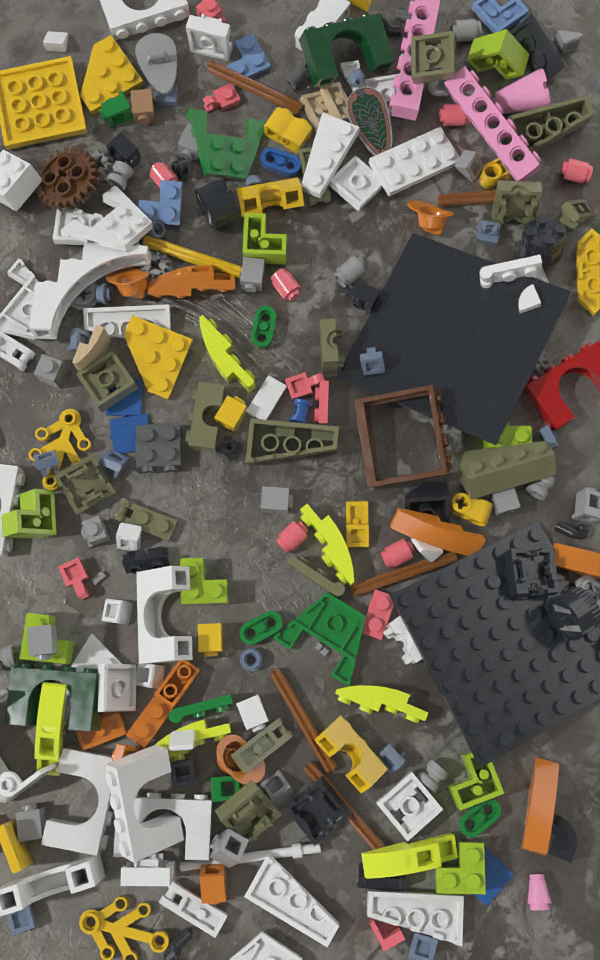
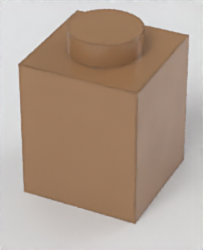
(143, 106)

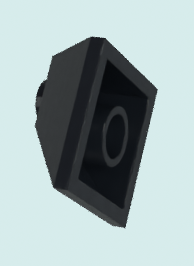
(430, 499)

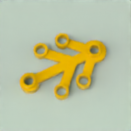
(61, 444)
(120, 929)

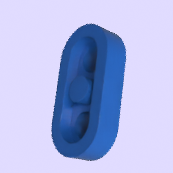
(281, 162)

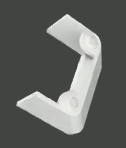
(10, 782)

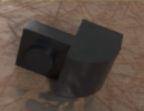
(562, 839)

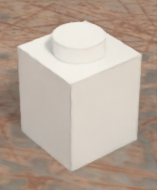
(253, 713)

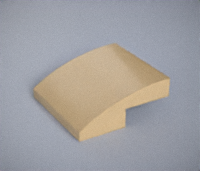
(330, 100)
(97, 348)

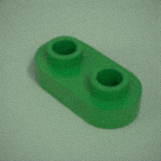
(263, 328)
(261, 628)
(480, 818)

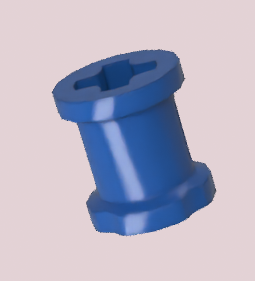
(301, 411)

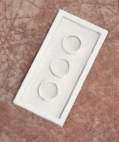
(414, 161)

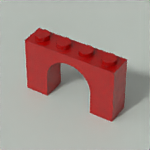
(544, 391)

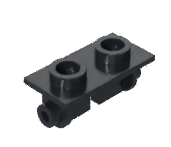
(136, 561)
(393, 883)

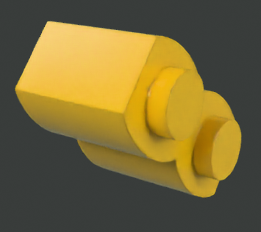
(287, 129)

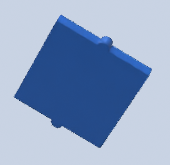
(130, 405)
(124, 432)
(495, 877)

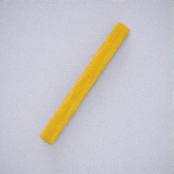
(192, 256)

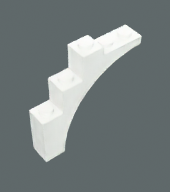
(54, 298)

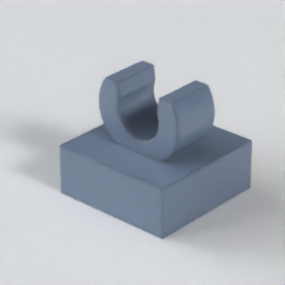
(168, 99)
(488, 233)
(78, 335)
(372, 362)
(46, 460)
(114, 461)
(391, 757)

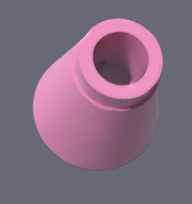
(538, 893)

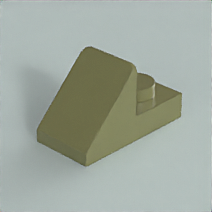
(575, 214)

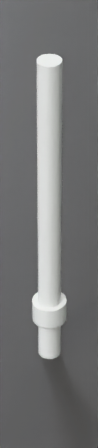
(296, 850)

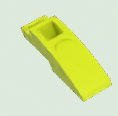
(219, 350)
(336, 551)
(372, 697)
(50, 725)
(201, 733)
(409, 858)

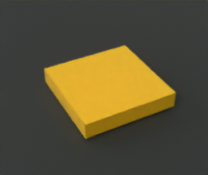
(15, 852)

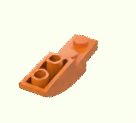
(182, 280)
(164, 700)

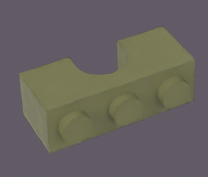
(207, 398)

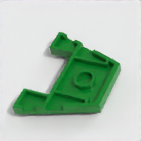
(225, 155)
(334, 625)

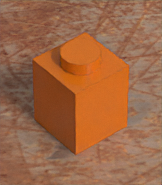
(213, 883)

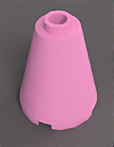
(524, 94)

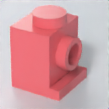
(210, 9)

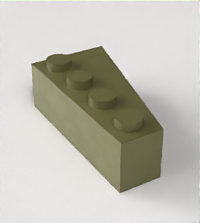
(551, 123)
(285, 440)
(503, 467)

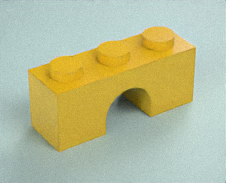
(282, 193)
(365, 764)

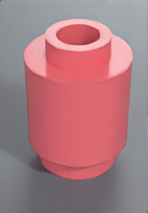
(452, 115)
(162, 171)
(576, 171)
(286, 284)
(292, 536)
(397, 553)

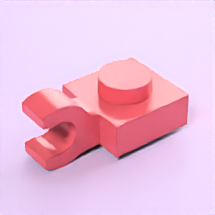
(223, 97)
(300, 386)
(74, 575)

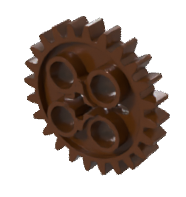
(67, 178)

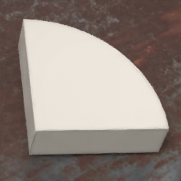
(529, 300)

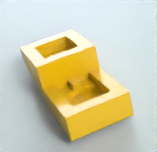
(357, 524)

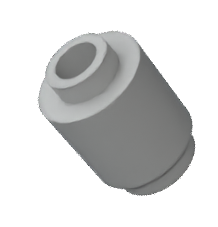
(466, 29)
(350, 271)

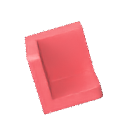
(386, 933)

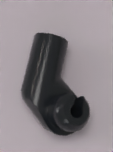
(391, 29)
(571, 532)
(176, 945)

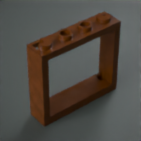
(367, 439)

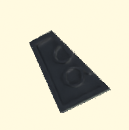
(539, 45)

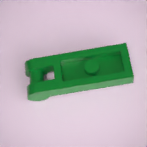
(200, 709)

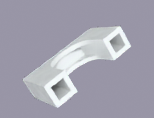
(127, 21)
(10, 483)
(152, 591)
(125, 779)
(195, 813)
(90, 835)
(70, 876)

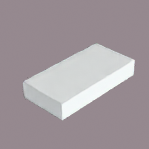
(266, 399)

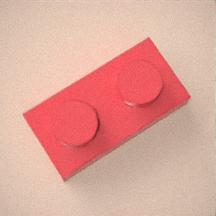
(321, 395)
(378, 615)

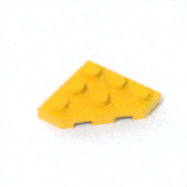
(107, 75)
(588, 271)
(157, 354)

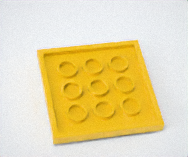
(40, 103)

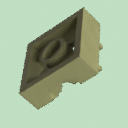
(424, 56)
(516, 194)
(329, 353)
(113, 375)
(77, 483)
(244, 807)

